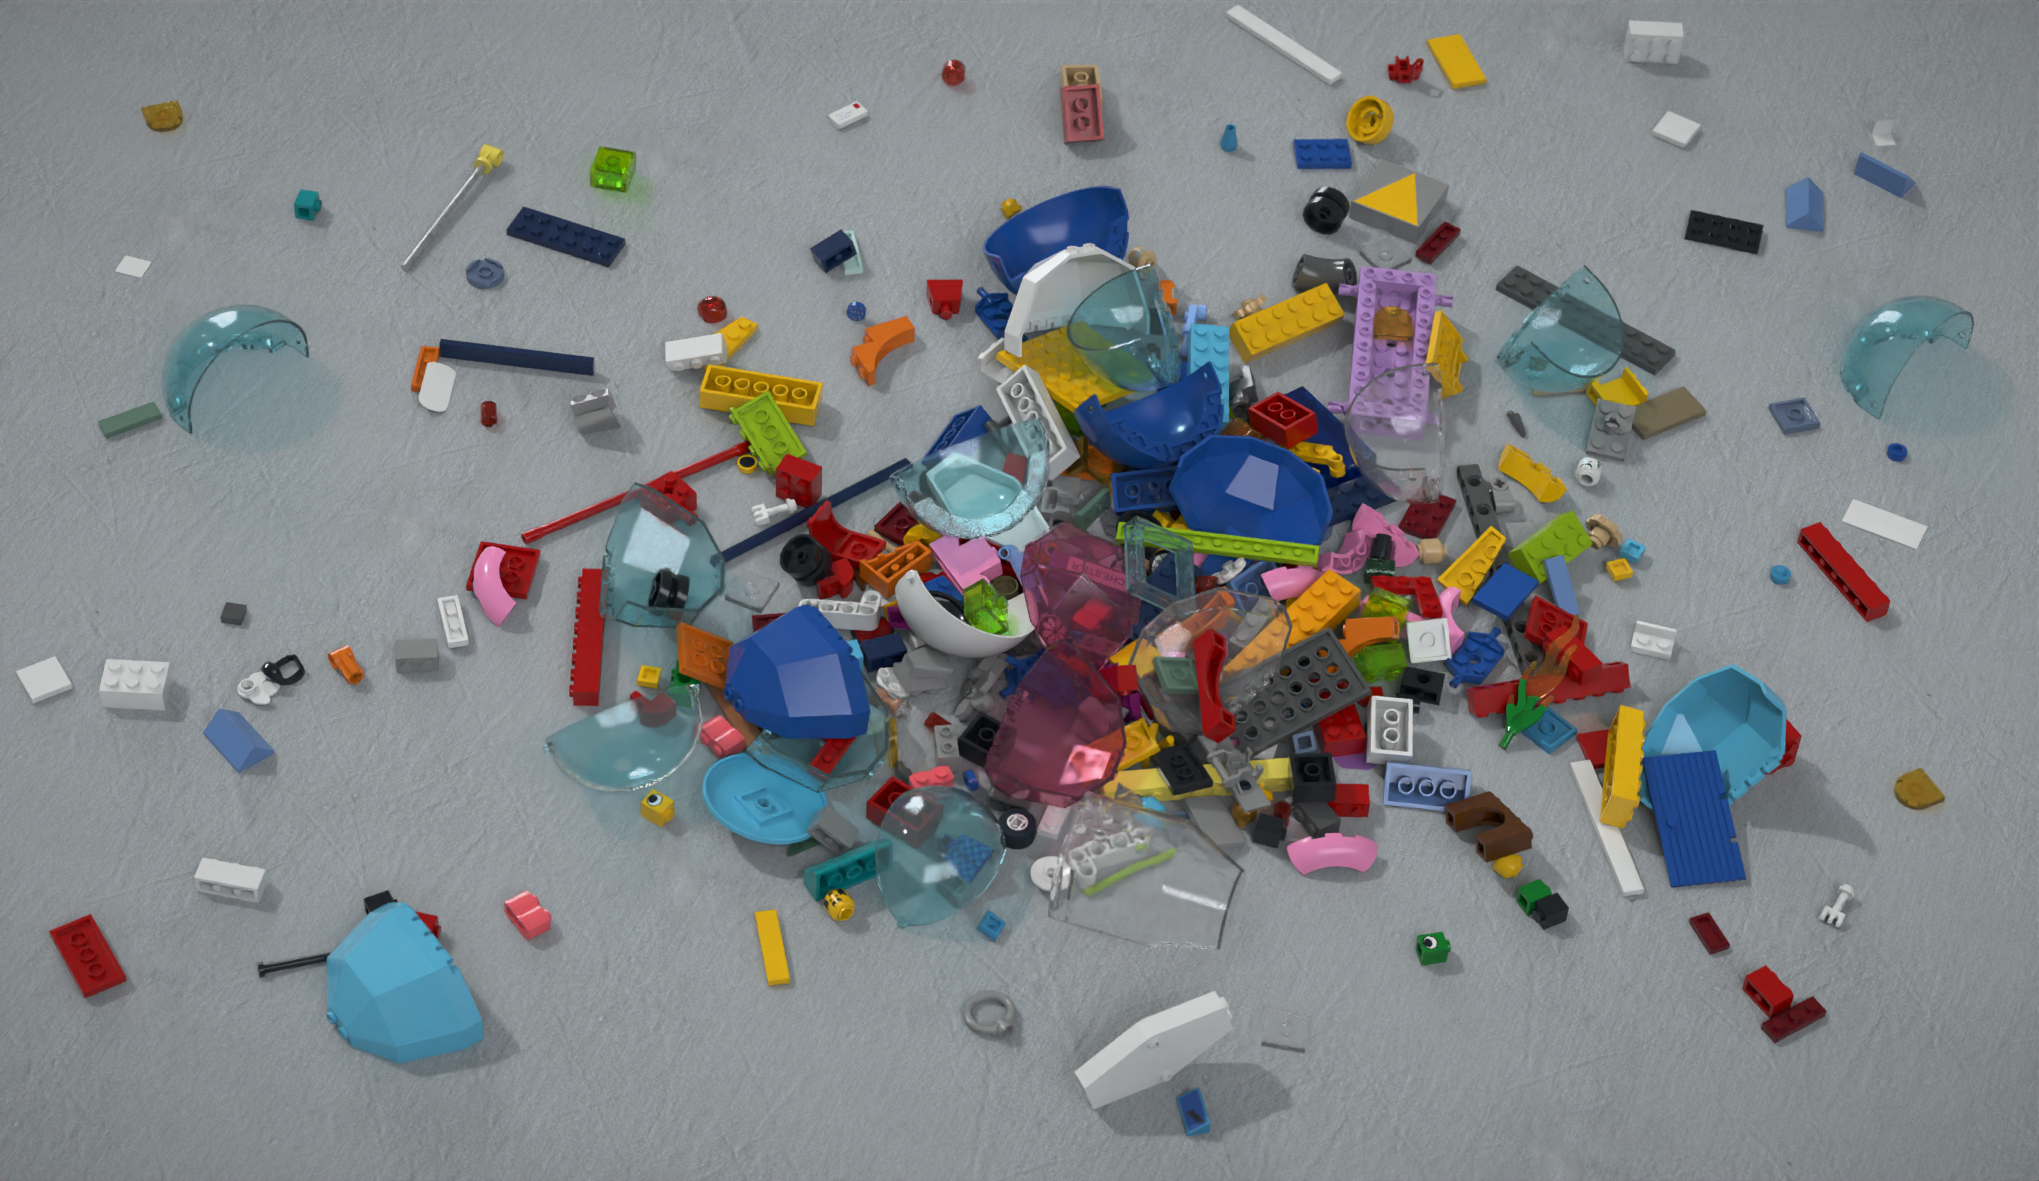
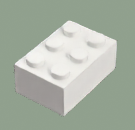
(1653, 42)
(135, 684)
(1389, 730)

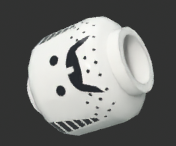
(1588, 471)

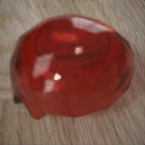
(712, 309)

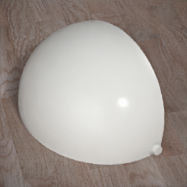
(948, 633)

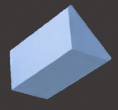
(1883, 175)
(1804, 206)
(1251, 579)
(236, 740)

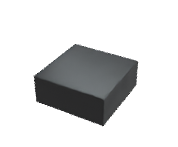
(233, 613)

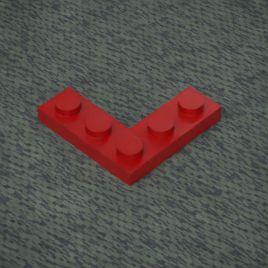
(1420, 587)
(831, 753)

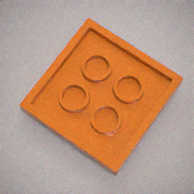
(702, 655)

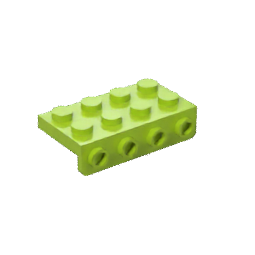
(767, 432)

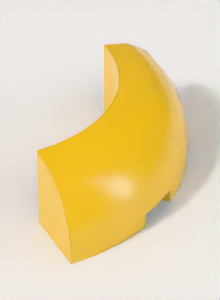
(1532, 475)

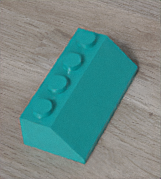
(842, 871)

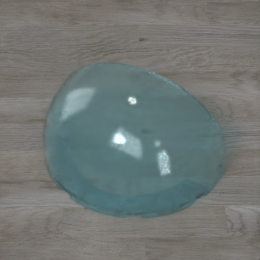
(1127, 333)
(214, 334)
(1567, 338)
(1889, 338)
(978, 483)

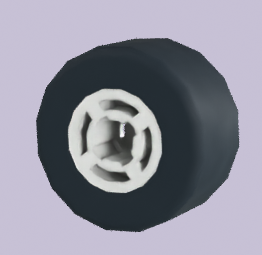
(1018, 828)

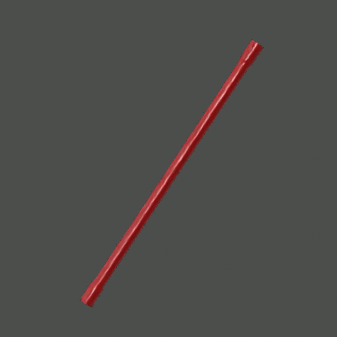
(538, 532)

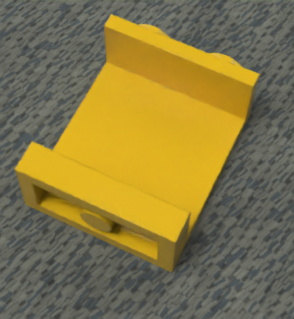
(1623, 390)

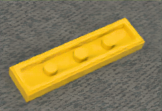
(772, 947)

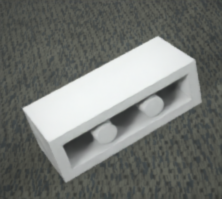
(696, 352)
(230, 880)

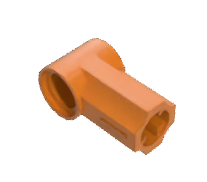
(344, 661)

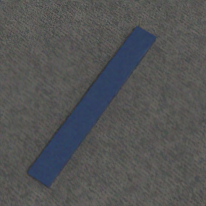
(517, 357)

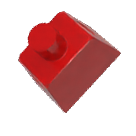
(945, 296)

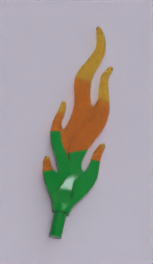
(1532, 690)

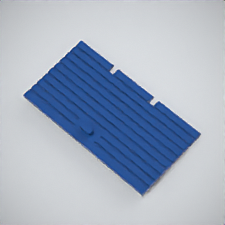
(1693, 819)

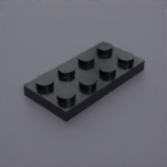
(1724, 232)

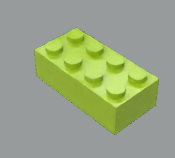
(1558, 537)

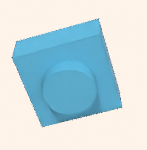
(1632, 551)

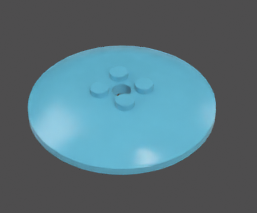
(759, 802)

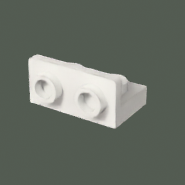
(1653, 640)

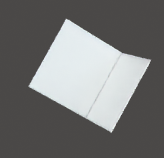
(1882, 132)

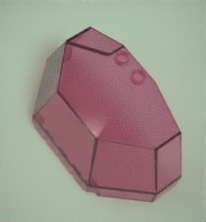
(1078, 591)
(1058, 732)

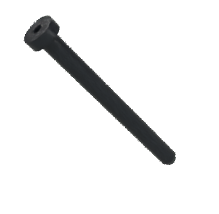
(293, 963)

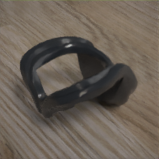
(271, 670)

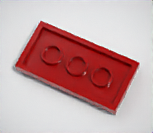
(87, 956)

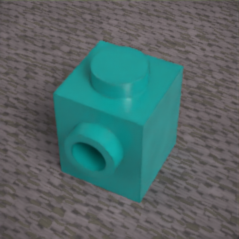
(307, 205)

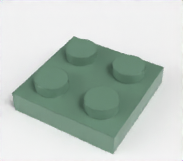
(1176, 675)

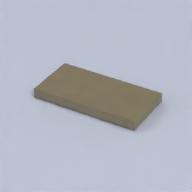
(1666, 413)

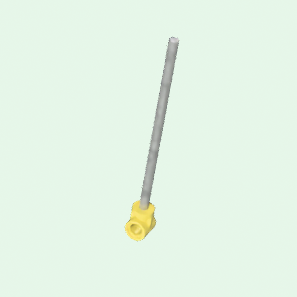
(488, 157)

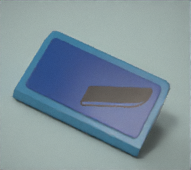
(1194, 1112)

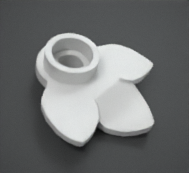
(257, 688)

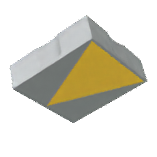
(1398, 201)

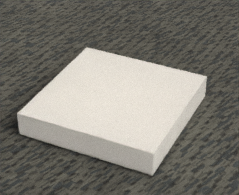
(1676, 129)
(1428, 640)
(44, 679)

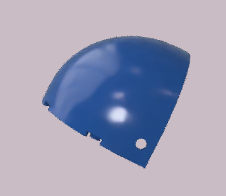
(1071, 219)
(1158, 427)

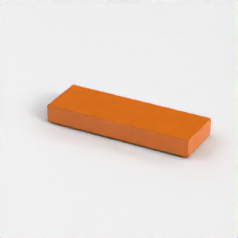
(426, 355)

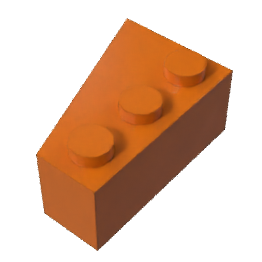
(888, 569)

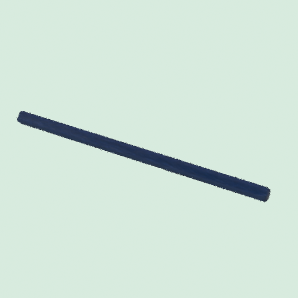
(804, 515)

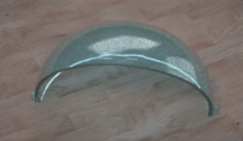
(631, 742)
(936, 853)

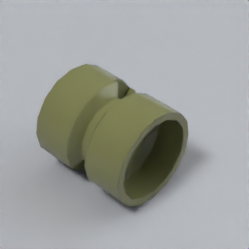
(1006, 587)

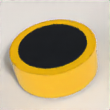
(747, 464)

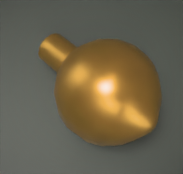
(1242, 818)

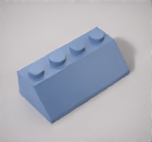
(1424, 785)

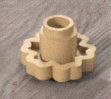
(1249, 307)
(1603, 532)

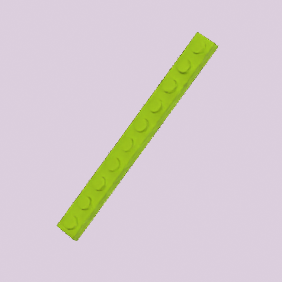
(1242, 547)

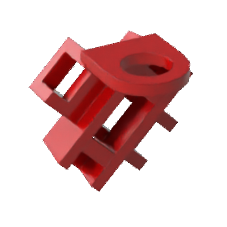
(1404, 71)

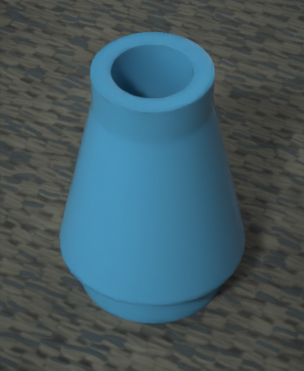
(1229, 139)

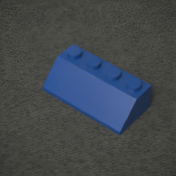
(961, 428)

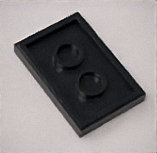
(1181, 769)

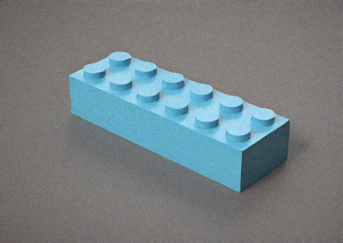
(1211, 344)

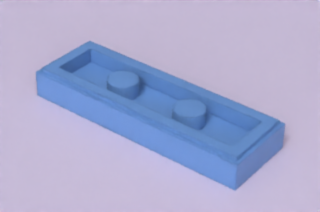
(1561, 584)

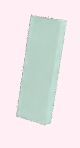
(854, 264)

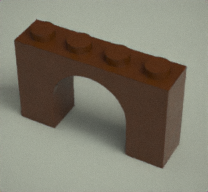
(1487, 809)

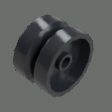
(1326, 210)
(805, 559)
(669, 591)

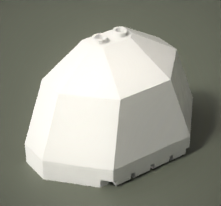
(1057, 288)

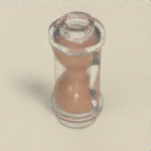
(898, 708)

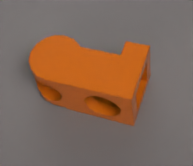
(1168, 288)

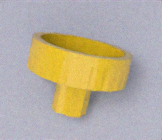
(1377, 126)

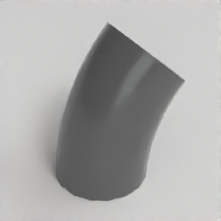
(1316, 271)

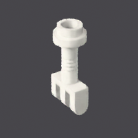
(762, 514)
(1845, 893)

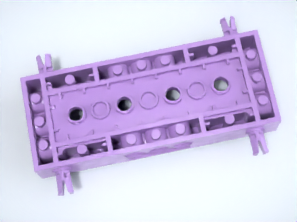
(1382, 289)

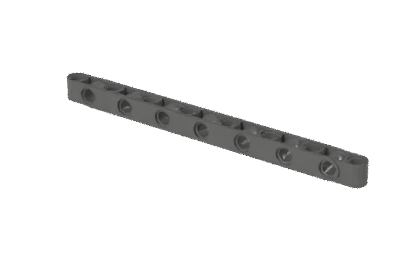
(1482, 517)

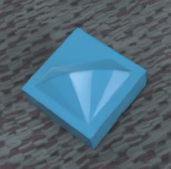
(991, 925)

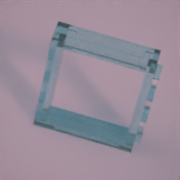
(1134, 534)

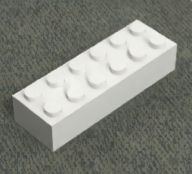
(1028, 399)

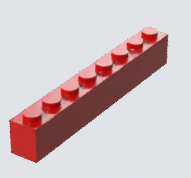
(588, 641)
(1494, 697)

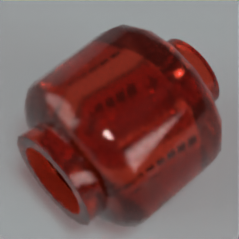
(953, 72)

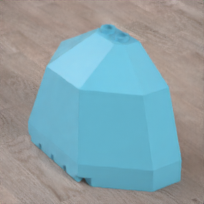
(1724, 714)
(398, 991)

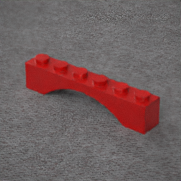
(1210, 653)

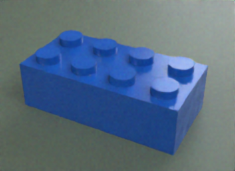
(1143, 490)

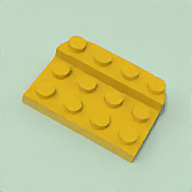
(1447, 351)

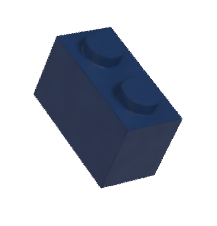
(833, 251)
(882, 651)

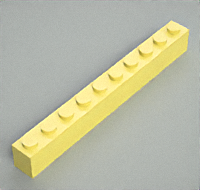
(1150, 783)

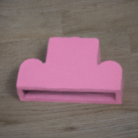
(967, 562)

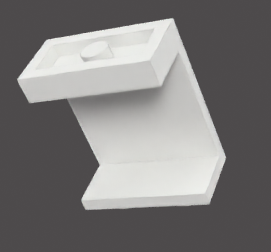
(990, 366)

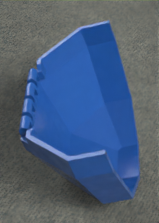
(1252, 489)
(798, 679)

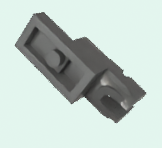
(1242, 393)

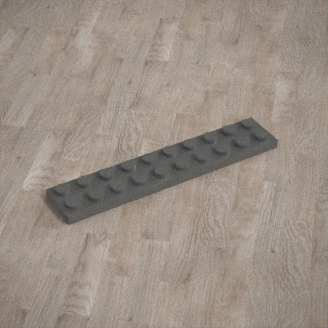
(1638, 347)

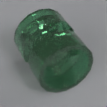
(1377, 568)

